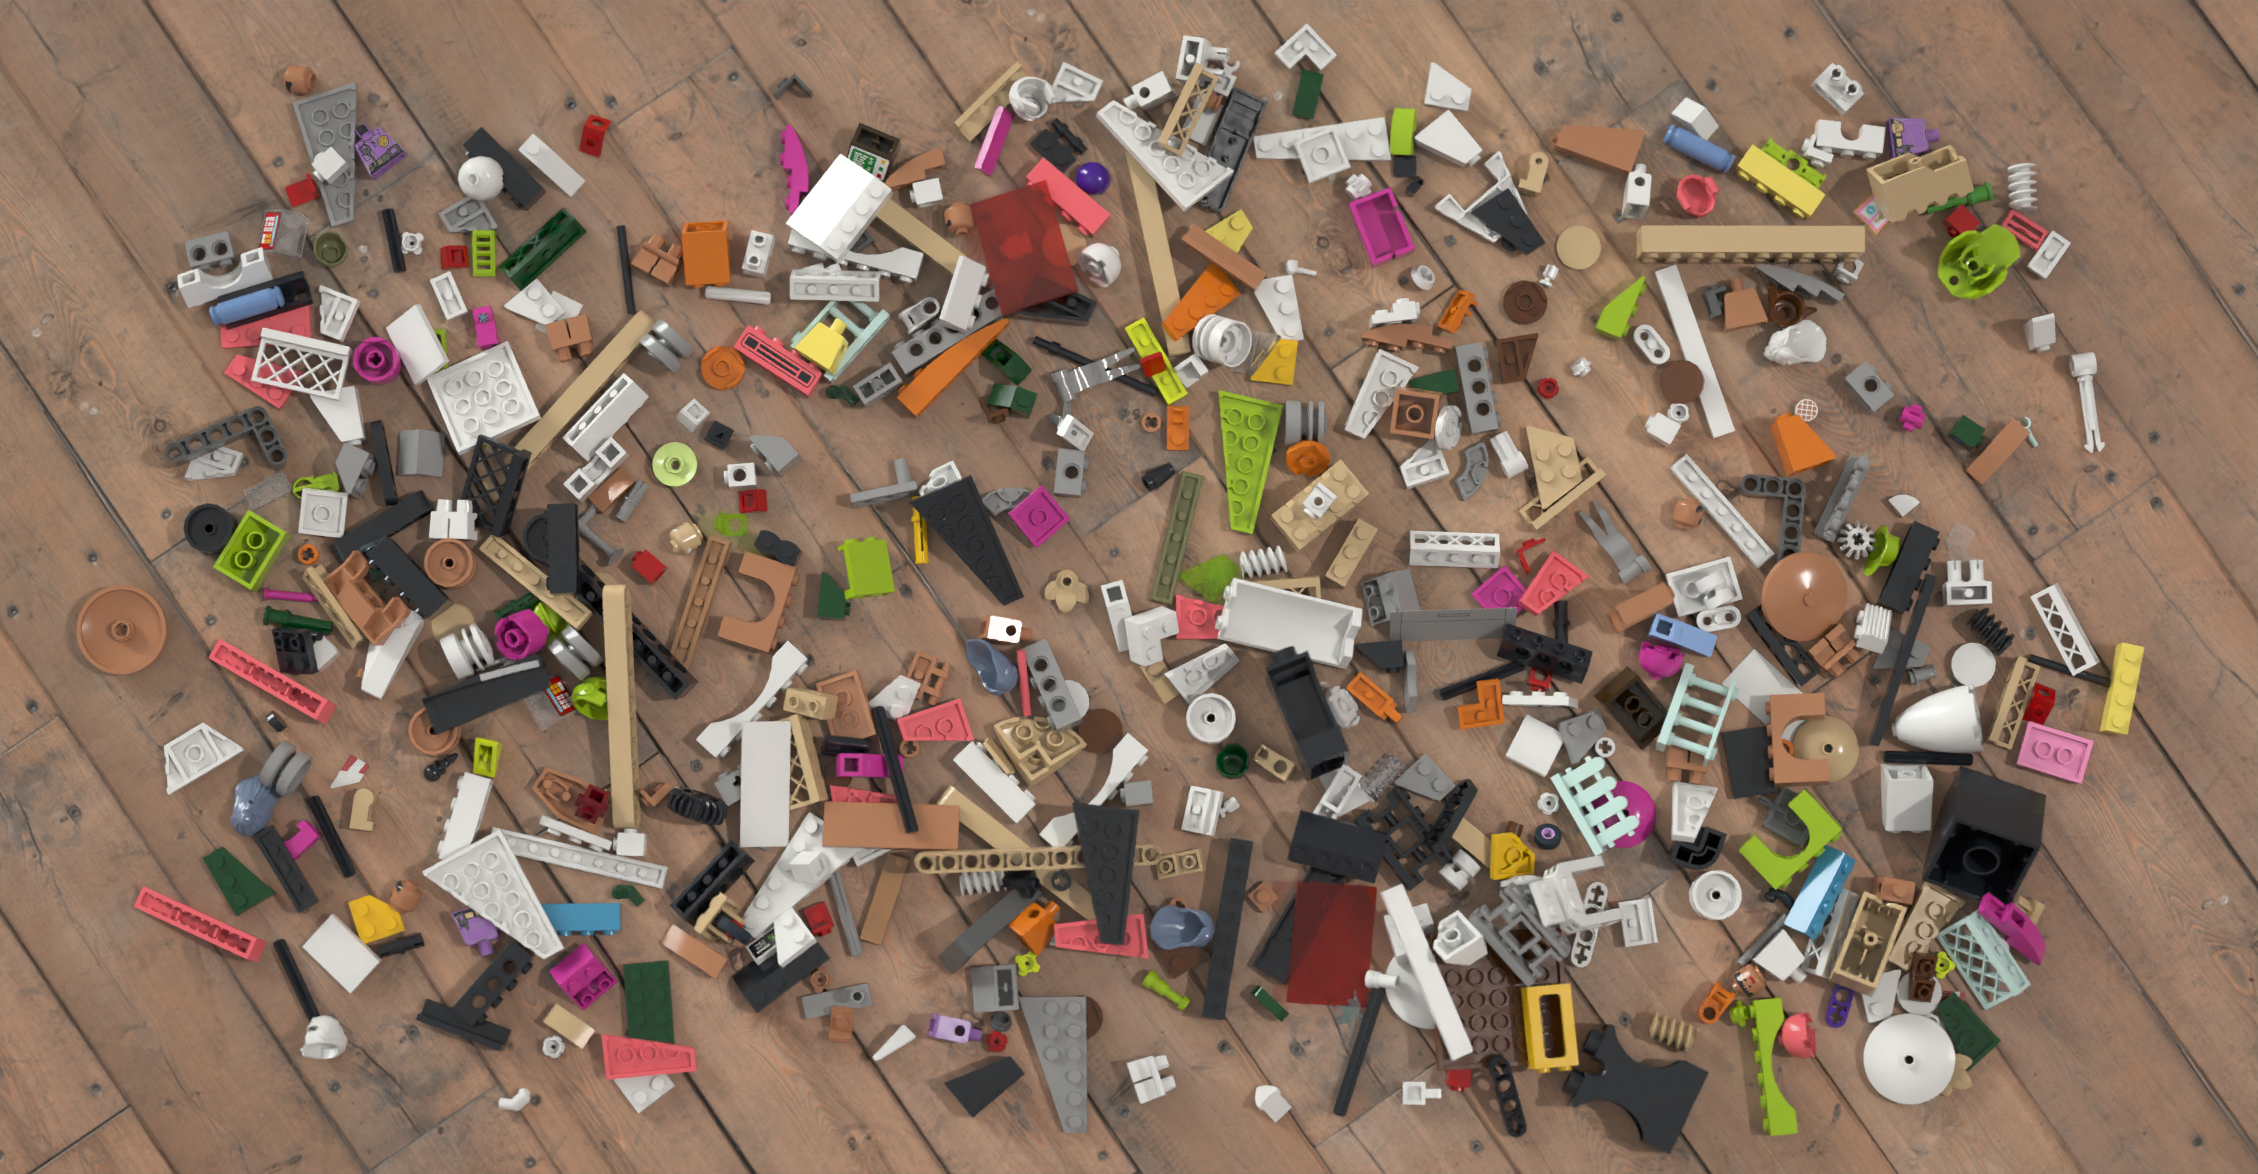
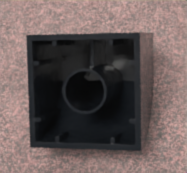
(1985, 836)

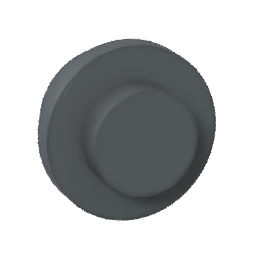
(1000, 1021)

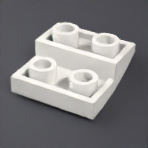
(1535, 746)

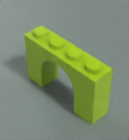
(1779, 868)

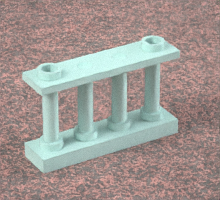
(862, 336)
(1681, 698)

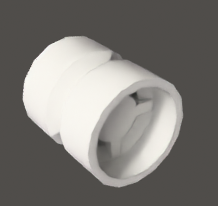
(1721, 594)
(1467, 867)

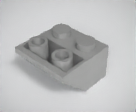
(777, 451)
(354, 468)
(1389, 593)
(995, 988)

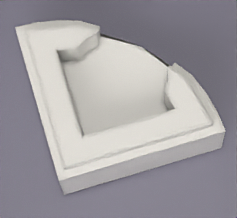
(1903, 504)

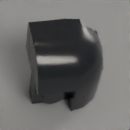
(1699, 854)

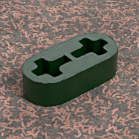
(1272, 1005)

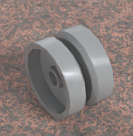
(665, 348)
(574, 655)
(285, 769)

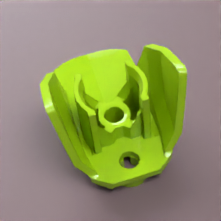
(1989, 255)

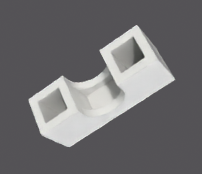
(1831, 140)
(603, 464)

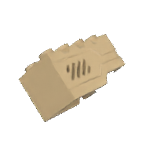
(1926, 182)
(1303, 530)
(1867, 944)

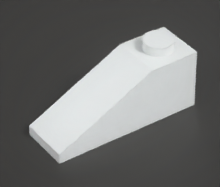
(551, 165)

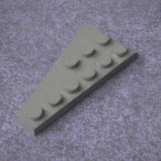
(331, 122)
(1060, 1040)

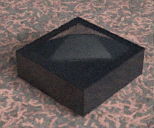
(719, 434)

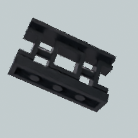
(1392, 848)

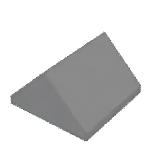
(421, 453)

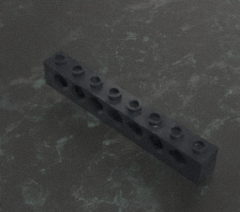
(646, 646)
(1227, 929)

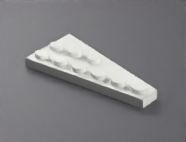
(1183, 177)
(781, 888)

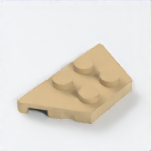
(1554, 464)

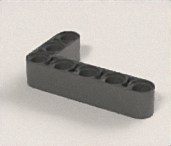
(230, 436)
(1787, 500)
(986, 928)

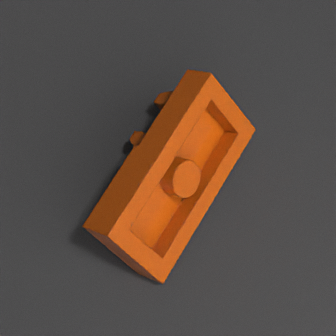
(1456, 311)
(1177, 428)

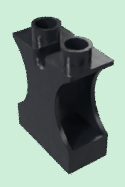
(1306, 713)
(1653, 1097)

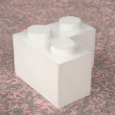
(1145, 633)
(1425, 920)

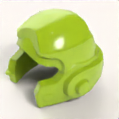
(591, 698)

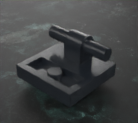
(296, 650)

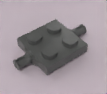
(1783, 819)

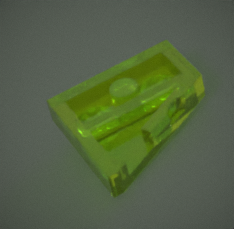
(1211, 576)

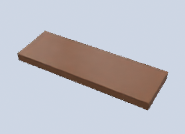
(882, 826)

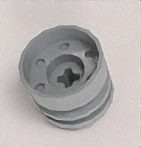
(1304, 423)

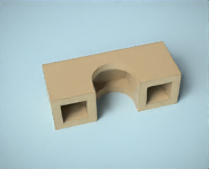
(1350, 553)

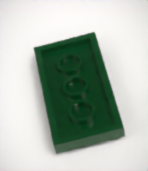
(649, 1001)

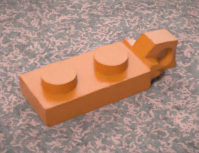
(1373, 698)

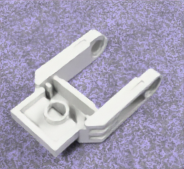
(1560, 900)

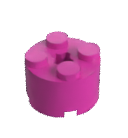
(386, 370)
(521, 634)

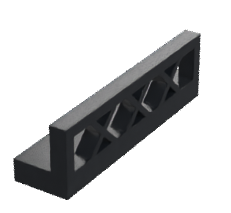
(290, 285)
(1779, 652)
(286, 869)
(447, 1019)

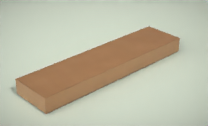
(884, 899)

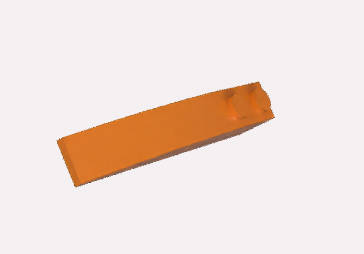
(945, 369)

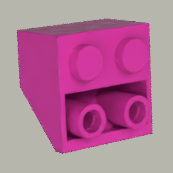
(583, 976)

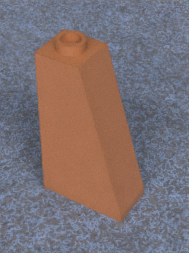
(1602, 146)

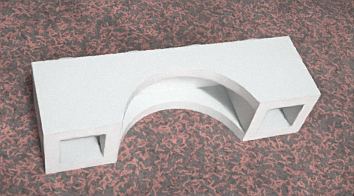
(201, 287)

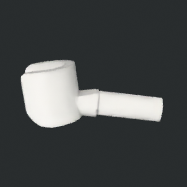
(1292, 268)

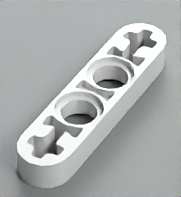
(1576, 950)

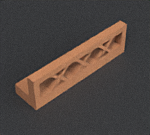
(1223, 258)

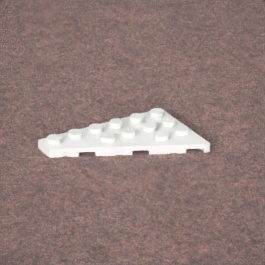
(496, 887)

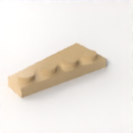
(1925, 919)

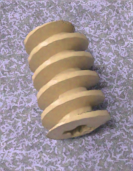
(1672, 1032)

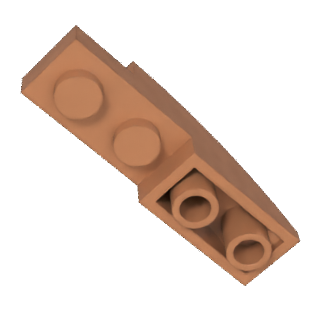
(1398, 335)

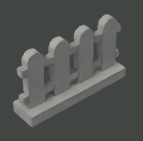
(1842, 497)

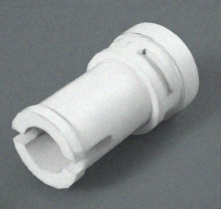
(1376, 979)

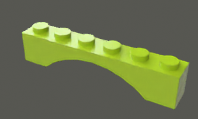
(1767, 1020)

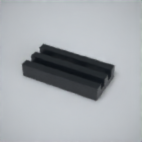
(839, 744)

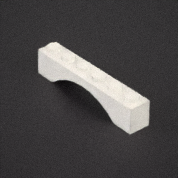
(899, 263)
(785, 665)
(1125, 758)

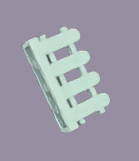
(1595, 816)

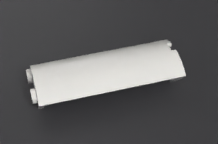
(1281, 619)

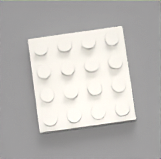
(483, 397)

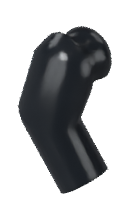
(1781, 895)

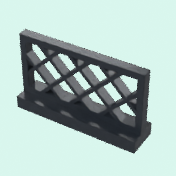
(512, 486)

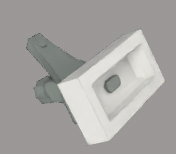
(1071, 429)

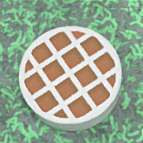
(1806, 410)

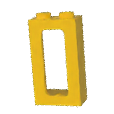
(1534, 1033)

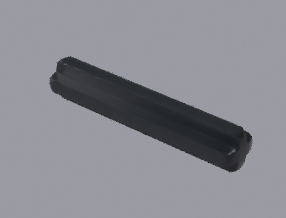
(393, 240)

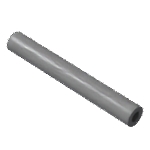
(1762, 941)

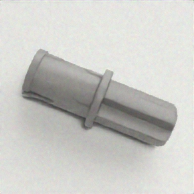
(631, 500)

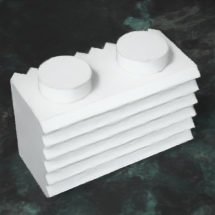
(1873, 628)

